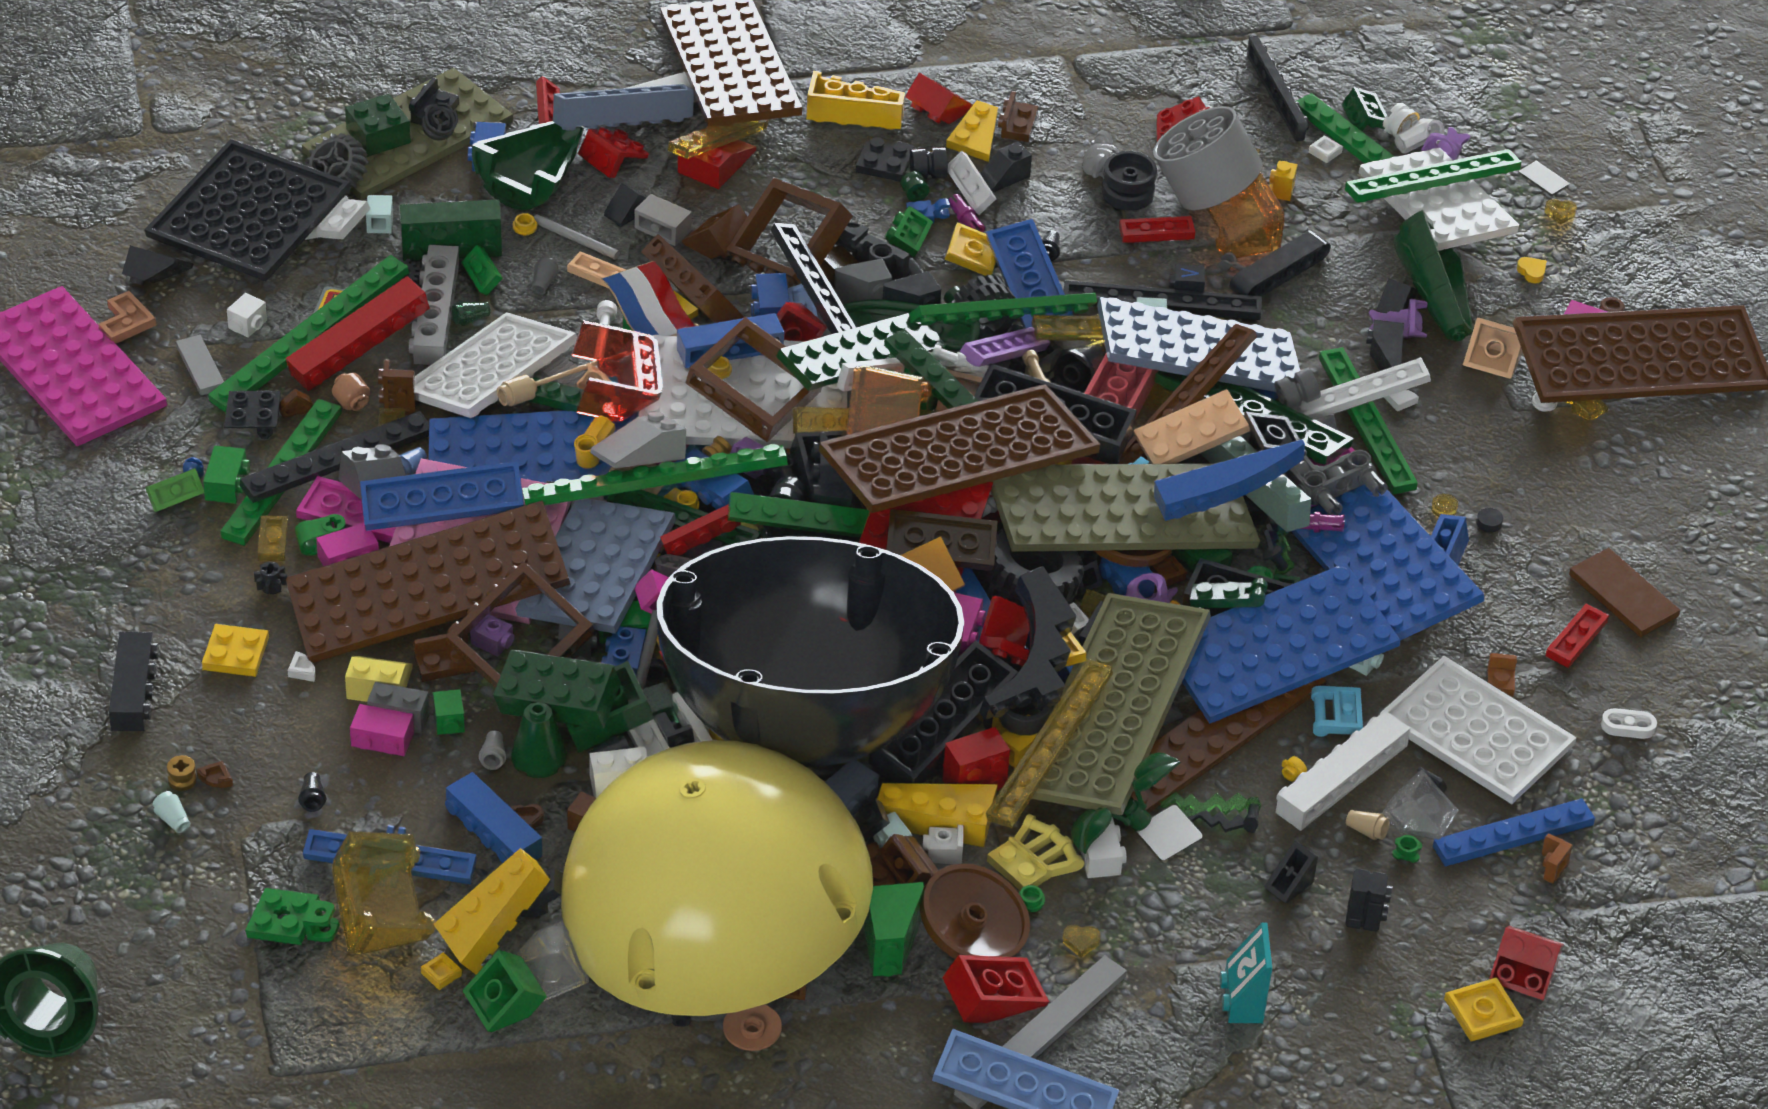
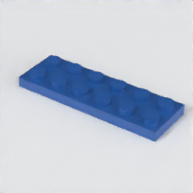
(1024, 263)
(441, 495)

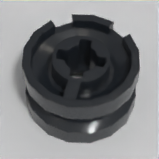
(431, 124)

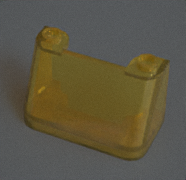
(379, 892)

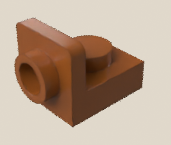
(1501, 672)
(1557, 857)

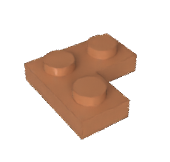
(129, 318)

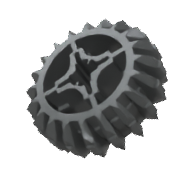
(332, 158)

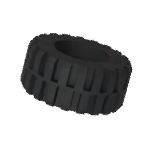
(1062, 566)

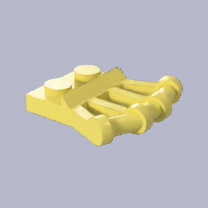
(1020, 863)

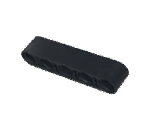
(1280, 265)

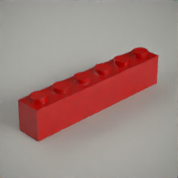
(357, 333)

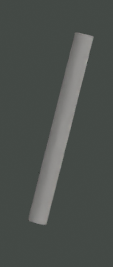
(577, 237)

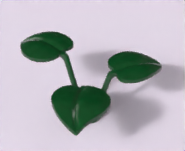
(1094, 823)

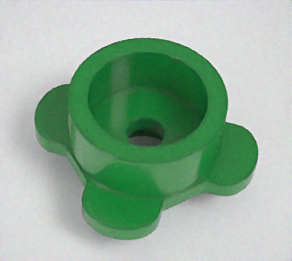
(1407, 848)

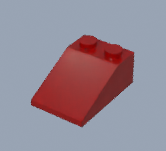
(716, 165)
(993, 987)

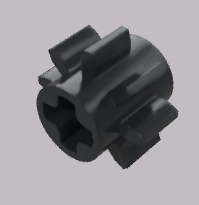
(270, 578)

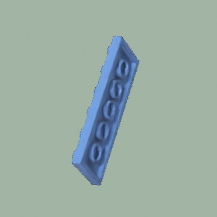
(1015, 1078)

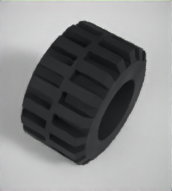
(987, 289)

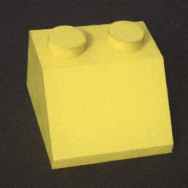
(366, 671)

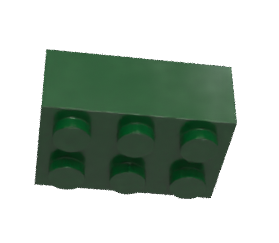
(628, 711)

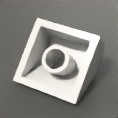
(610, 764)

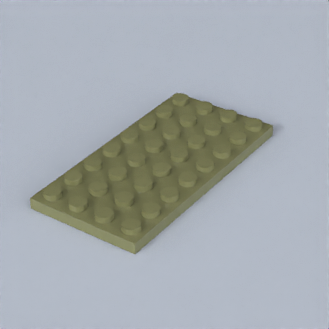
(405, 160)

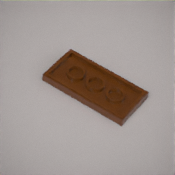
(1624, 592)

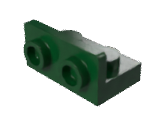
(1364, 109)

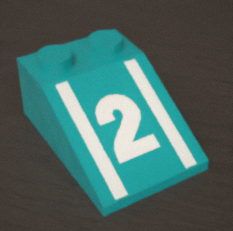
(1248, 978)

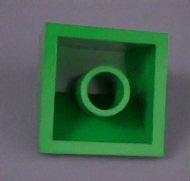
(504, 991)

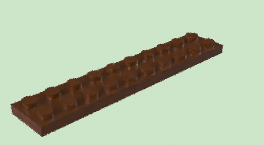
(1205, 745)

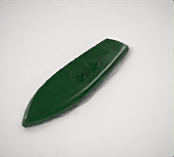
(875, 310)

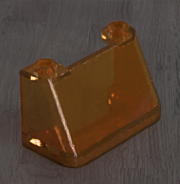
(1249, 221)
(884, 397)

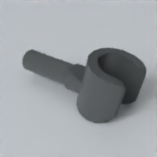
(1228, 261)

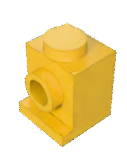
(1283, 180)

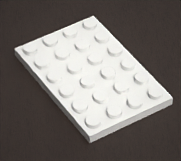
(1459, 211)
(503, 350)
(1480, 729)

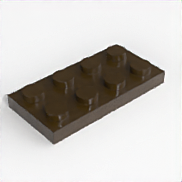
(968, 540)

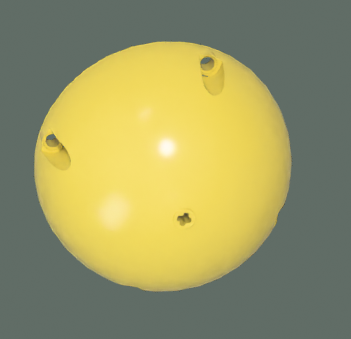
(718, 876)

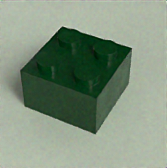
(378, 124)

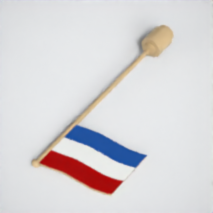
(647, 307)

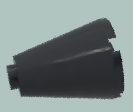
(1077, 365)

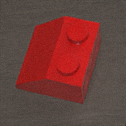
(937, 100)

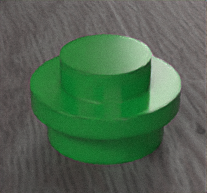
(1032, 897)

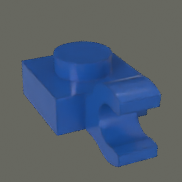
(932, 211)

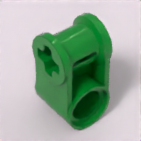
(309, 530)

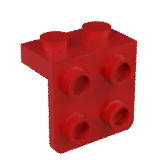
(1171, 116)
(608, 148)
(1006, 631)

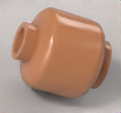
(351, 391)

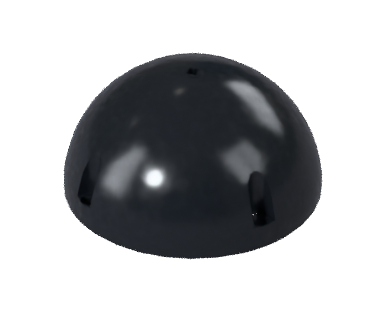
(767, 669)

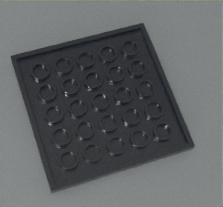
(248, 209)

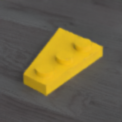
(975, 131)

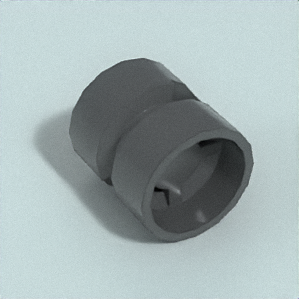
(1297, 389)

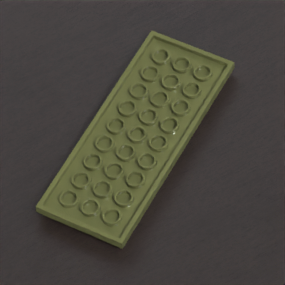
(1111, 510)
(1149, 655)

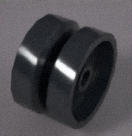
(1129, 180)

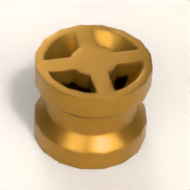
(719, 445)
(181, 773)

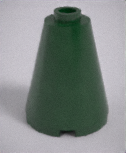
(538, 743)

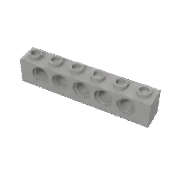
(439, 284)

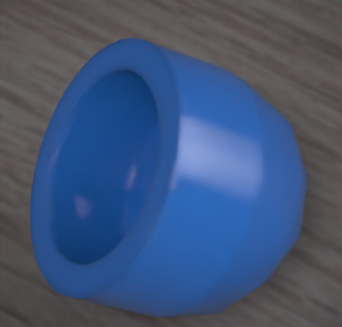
(192, 463)

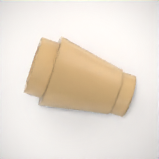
(1370, 824)

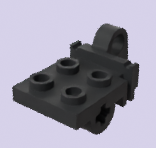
(868, 248)

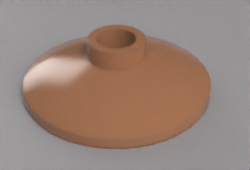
(753, 1028)

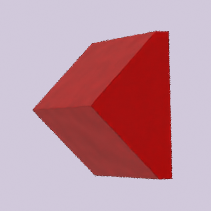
(800, 323)

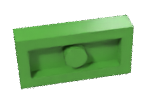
(174, 490)

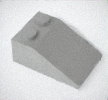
(643, 442)

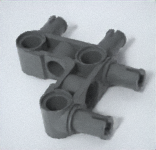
(1335, 479)

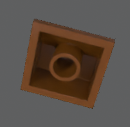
(716, 233)

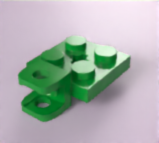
(303, 919)

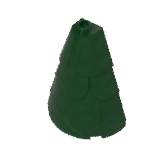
(526, 163)
(1435, 276)

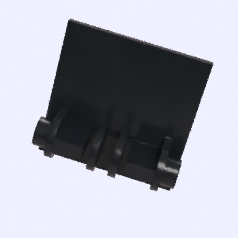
(253, 410)

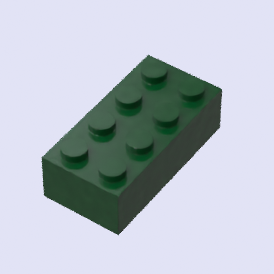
(450, 224)
(572, 688)

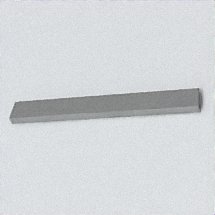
(1060, 1014)

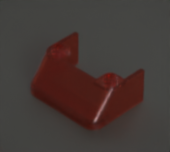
(622, 354)

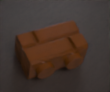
(907, 860)

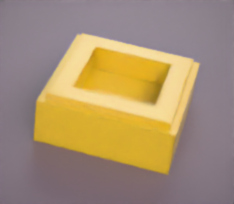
(441, 971)

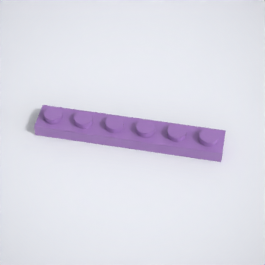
(1002, 347)

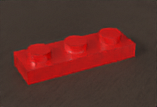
(545, 99)
(1157, 229)
(698, 532)
(1577, 635)

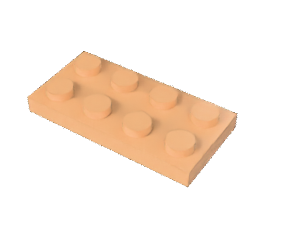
(1192, 429)

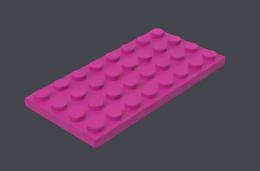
(73, 367)

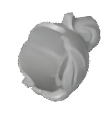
(1097, 154)

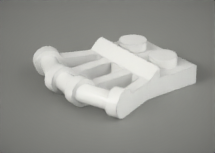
(341, 219)
(957, 362)

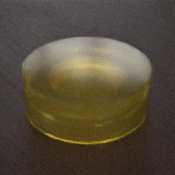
(1444, 504)

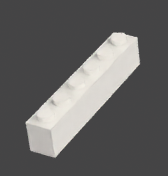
(1342, 770)

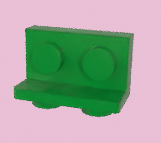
(908, 230)

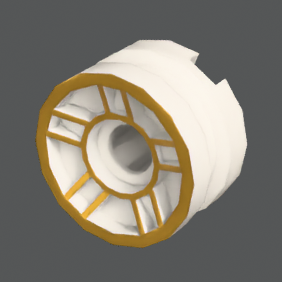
(1400, 119)

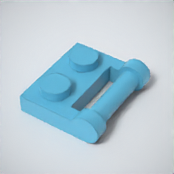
(1346, 710)

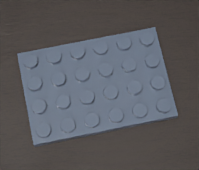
(605, 556)

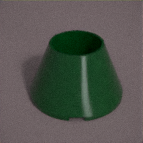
(34, 1014)

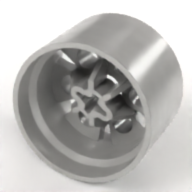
(1208, 158)

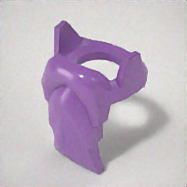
(1449, 143)
(1410, 317)
(1162, 594)

